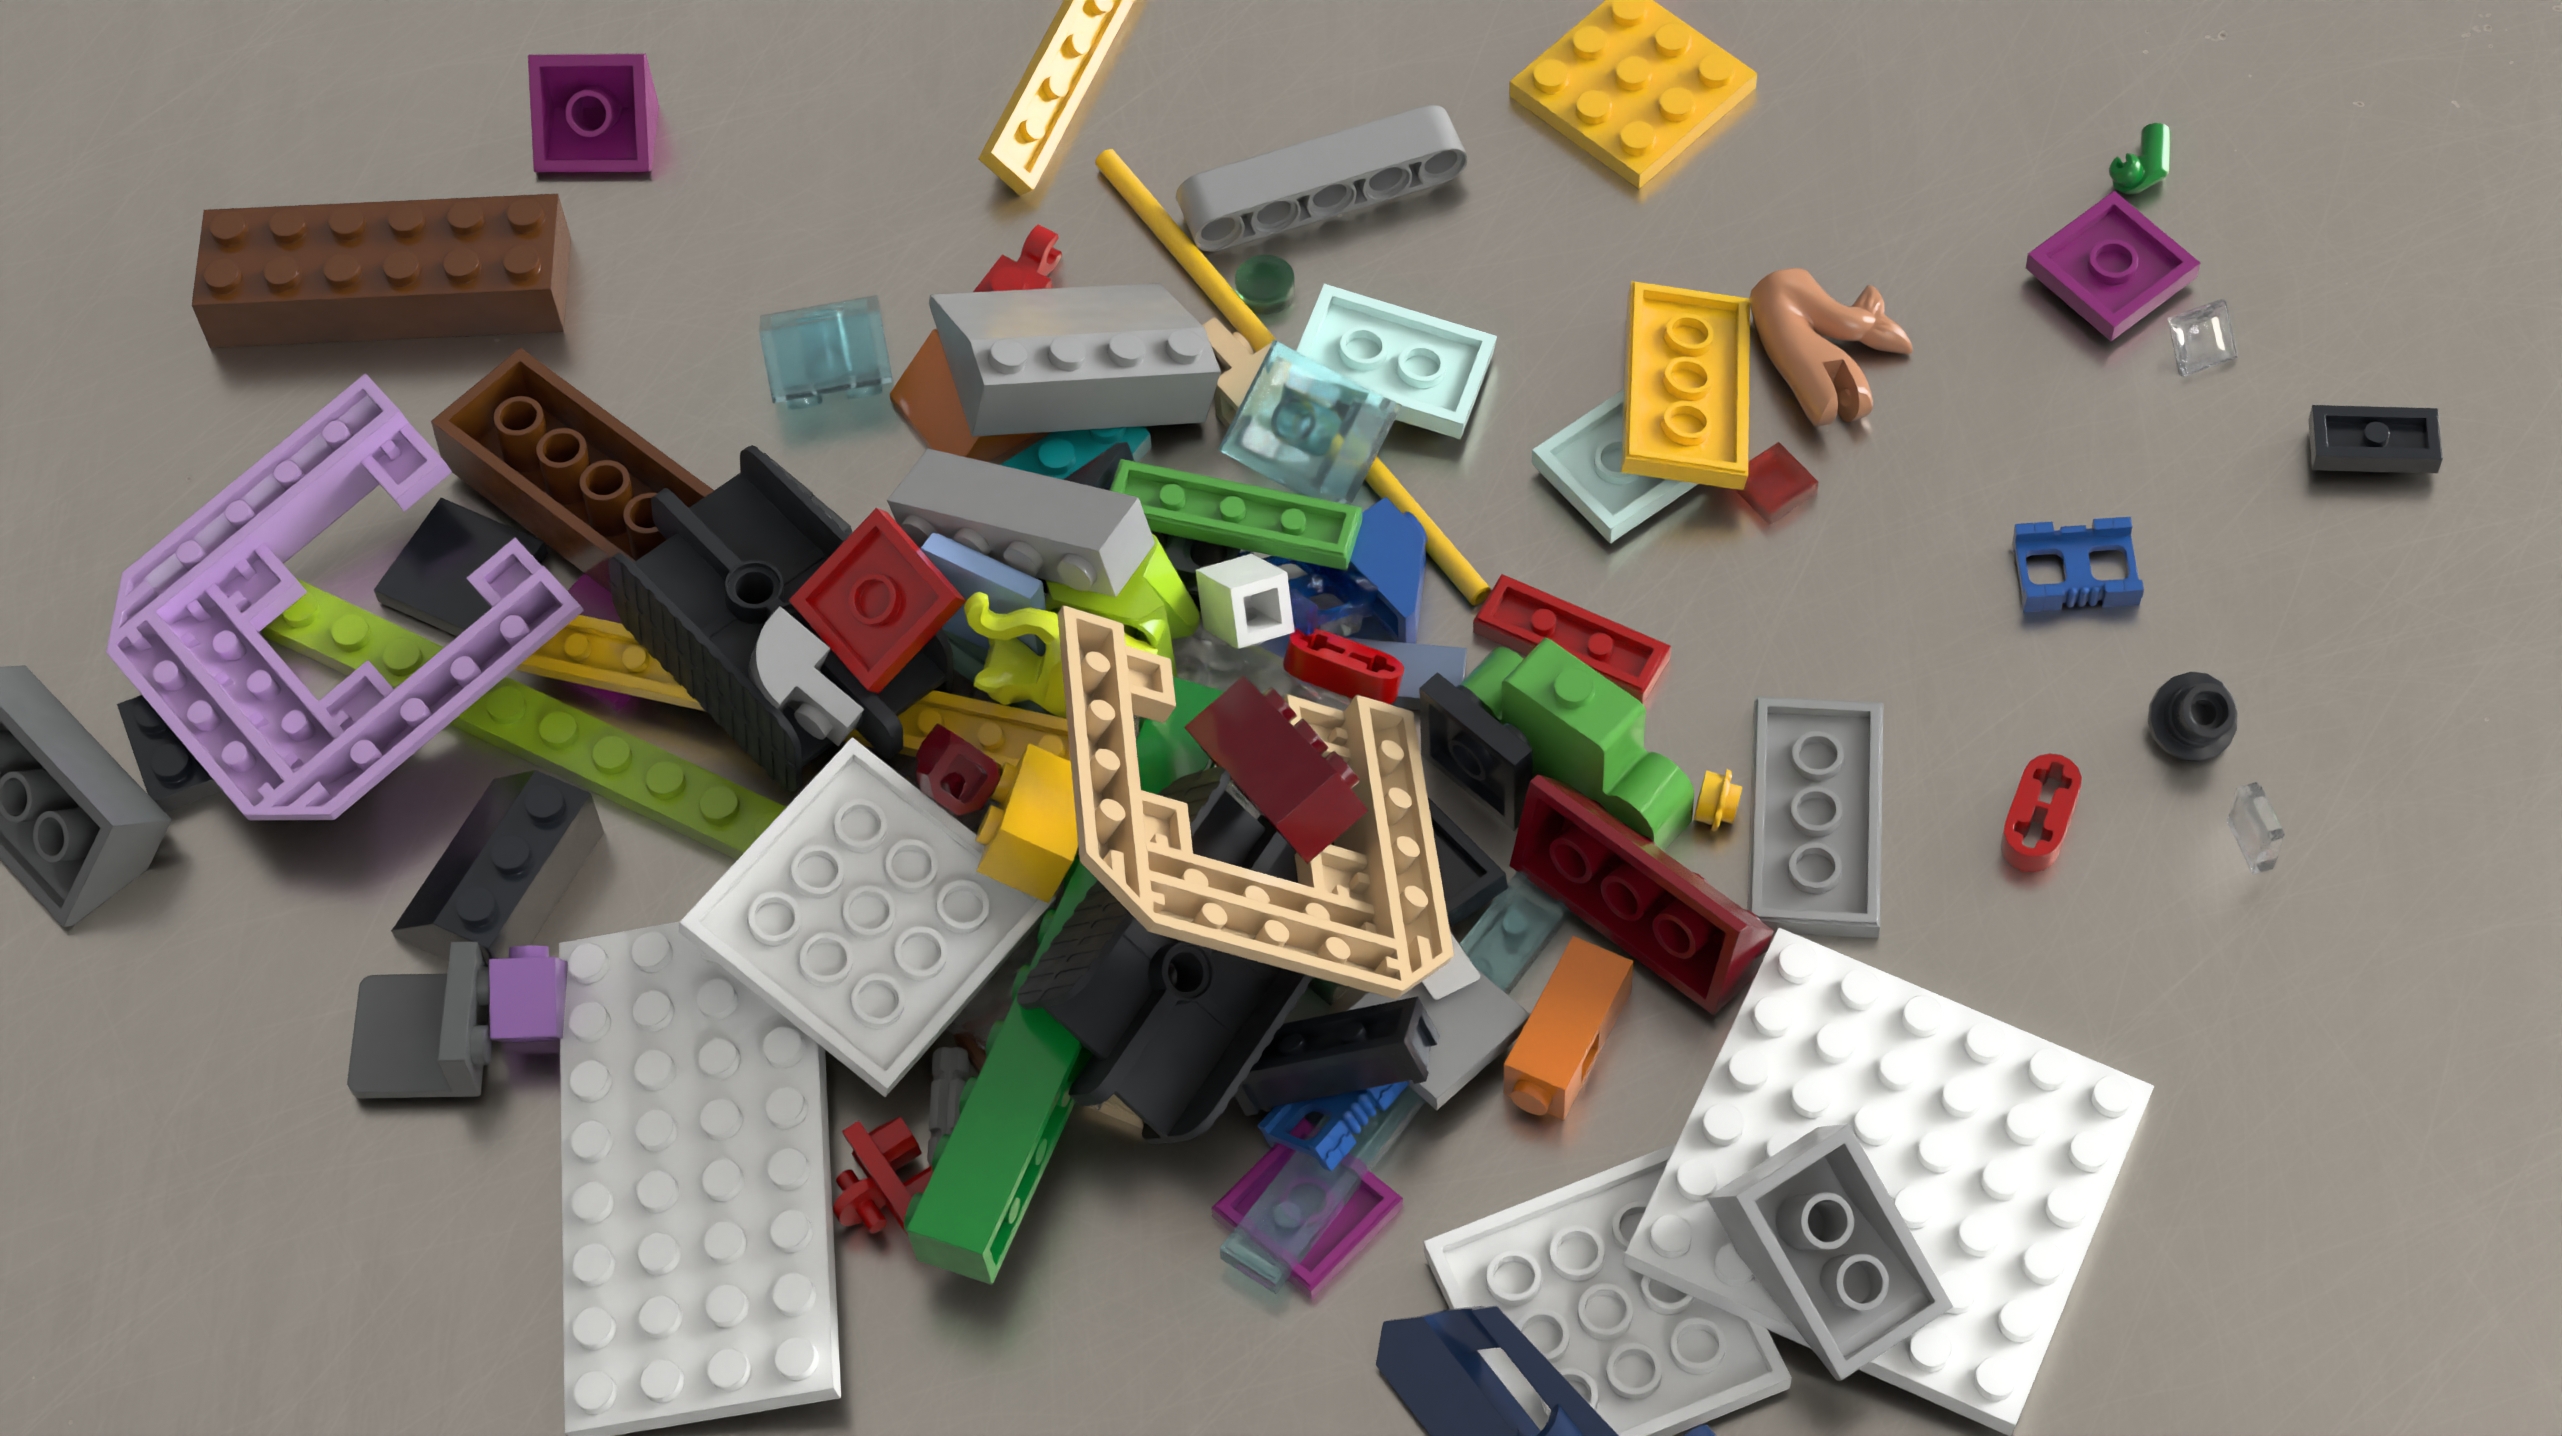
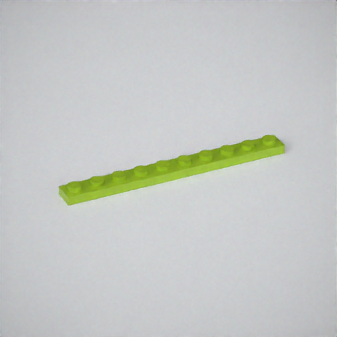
(539, 728)

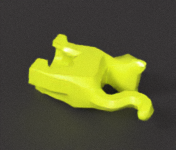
(1011, 668)

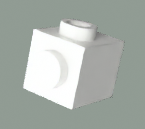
(1245, 601)

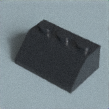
(504, 867)

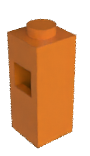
(1567, 1029)

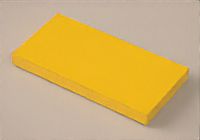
(1686, 386)

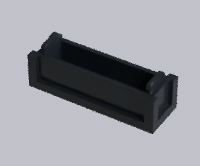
(1341, 1055)

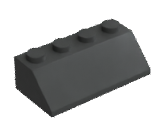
(67, 808)

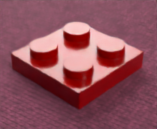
(877, 600)

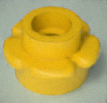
(1717, 799)

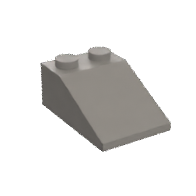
(1831, 1248)

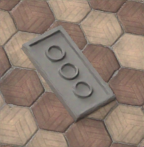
(1816, 816)

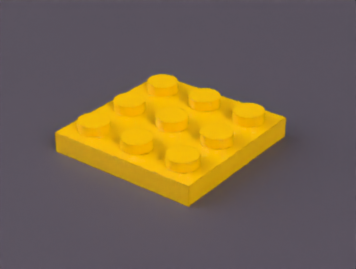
(1633, 86)

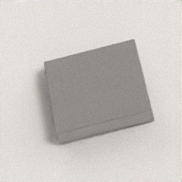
(1473, 1031)

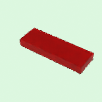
(1524, 616)

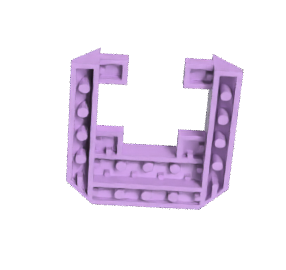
(204, 593)

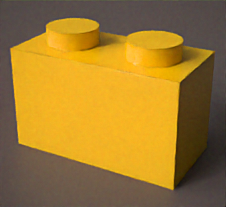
(1034, 828)

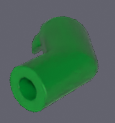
(2147, 168)

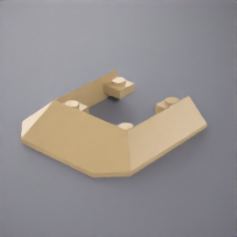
(1362, 909)

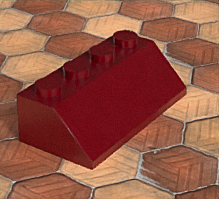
(1637, 894)

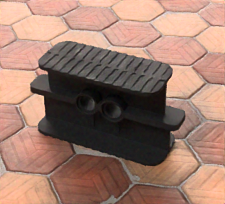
(691, 612)
(1157, 1045)

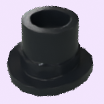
(2193, 716)

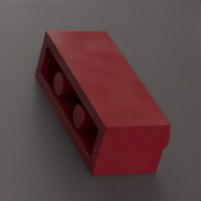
(1279, 766)

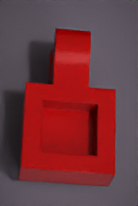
(1030, 271)

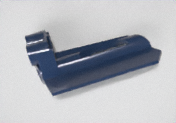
(1456, 1392)

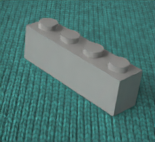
(1025, 520)

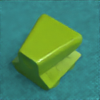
(1150, 605)

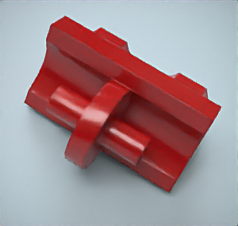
(878, 1156)

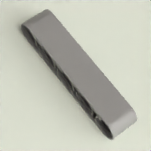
(1321, 178)

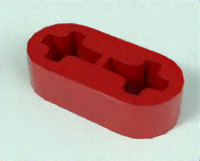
(1343, 666)
(2053, 816)

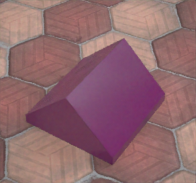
(592, 112)

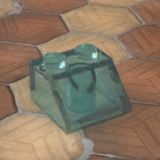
(825, 351)
(1309, 426)

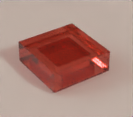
(1777, 483)

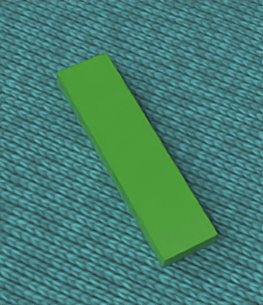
(1242, 514)

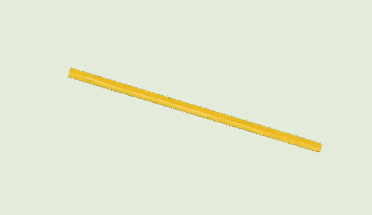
(1258, 336)

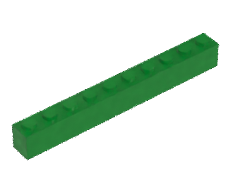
(1021, 1096)

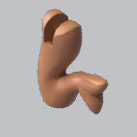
(1791, 313)

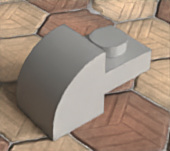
(787, 673)

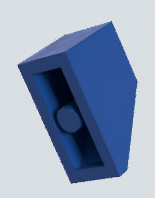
(1393, 558)

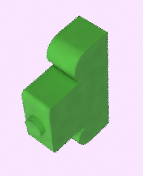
(1586, 736)

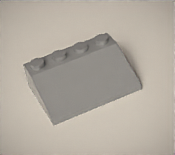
(1075, 358)

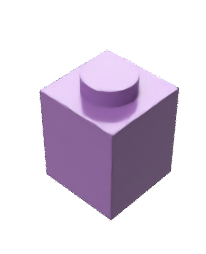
(527, 995)

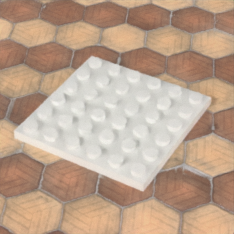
(1973, 1126)

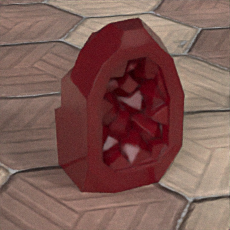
(955, 771)

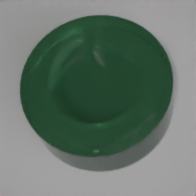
(1265, 284)

